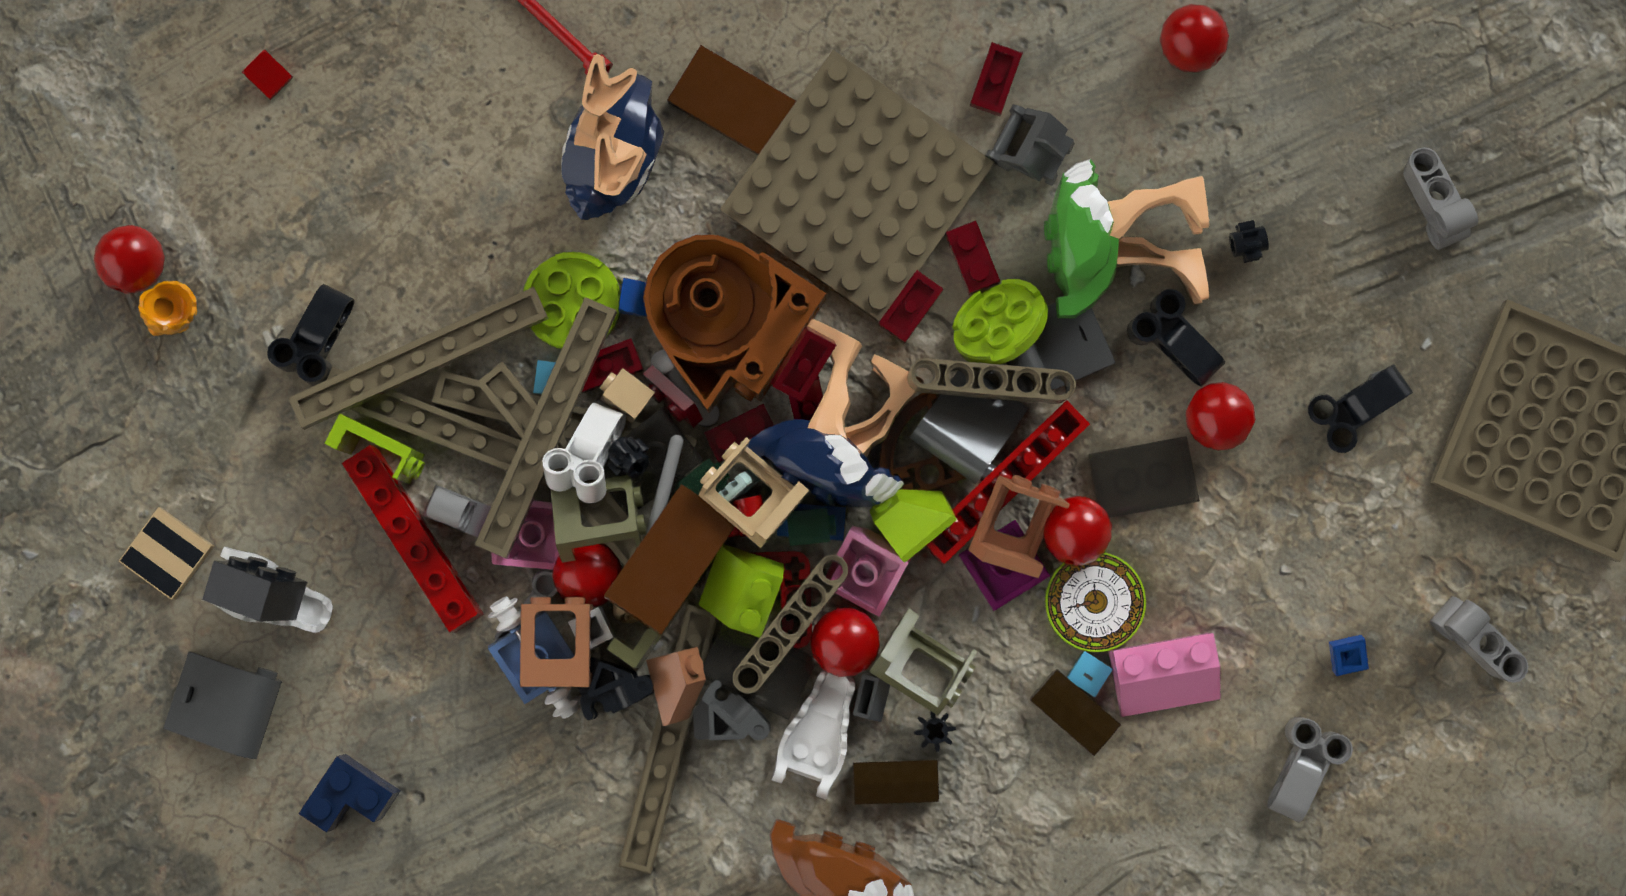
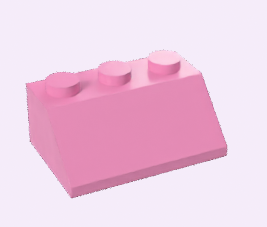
(1166, 674)

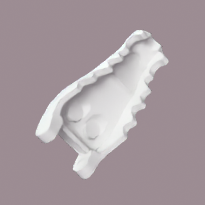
(314, 609)
(817, 736)

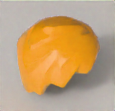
(167, 308)

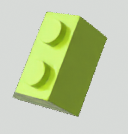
(742, 589)

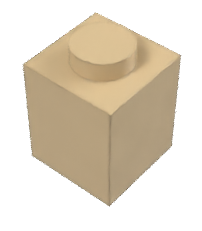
(625, 394)

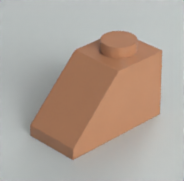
(677, 683)

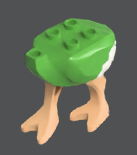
(1091, 240)

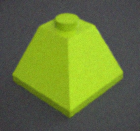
(912, 519)

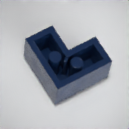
(347, 786)

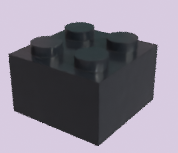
(255, 589)

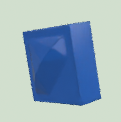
(1348, 655)

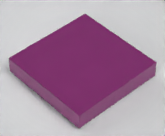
(998, 583)

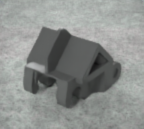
(1042, 148)
(728, 718)

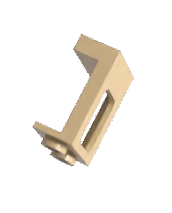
(774, 510)

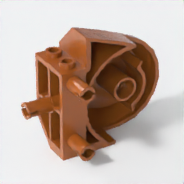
(747, 329)

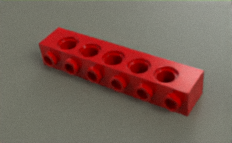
(1024, 461)
(412, 539)

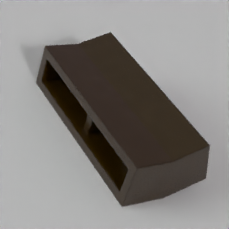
(1075, 712)
(896, 782)

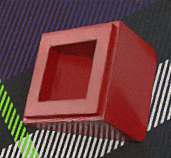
(267, 74)

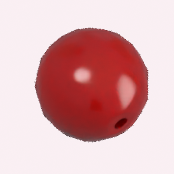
(1194, 38)
(129, 259)
(1220, 416)
(1078, 532)
(588, 574)
(845, 642)

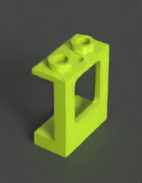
(347, 433)

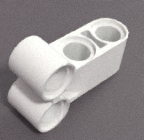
(585, 454)

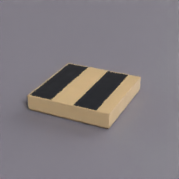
(166, 553)

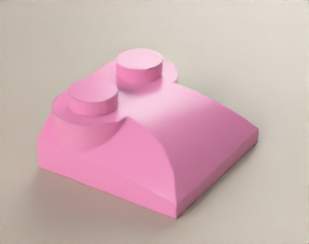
(535, 542)
(872, 569)

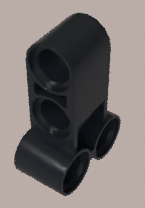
(314, 334)
(1178, 339)
(1361, 404)

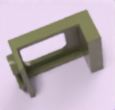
(568, 522)
(897, 652)
(637, 655)

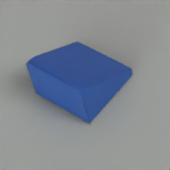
(632, 298)

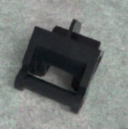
(613, 687)

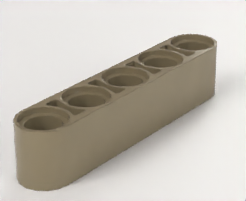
(1007, 376)
(797, 608)

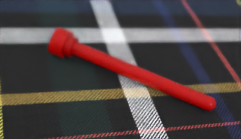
(562, 34)

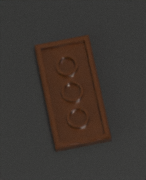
(730, 100)
(670, 560)

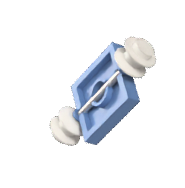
(548, 645)

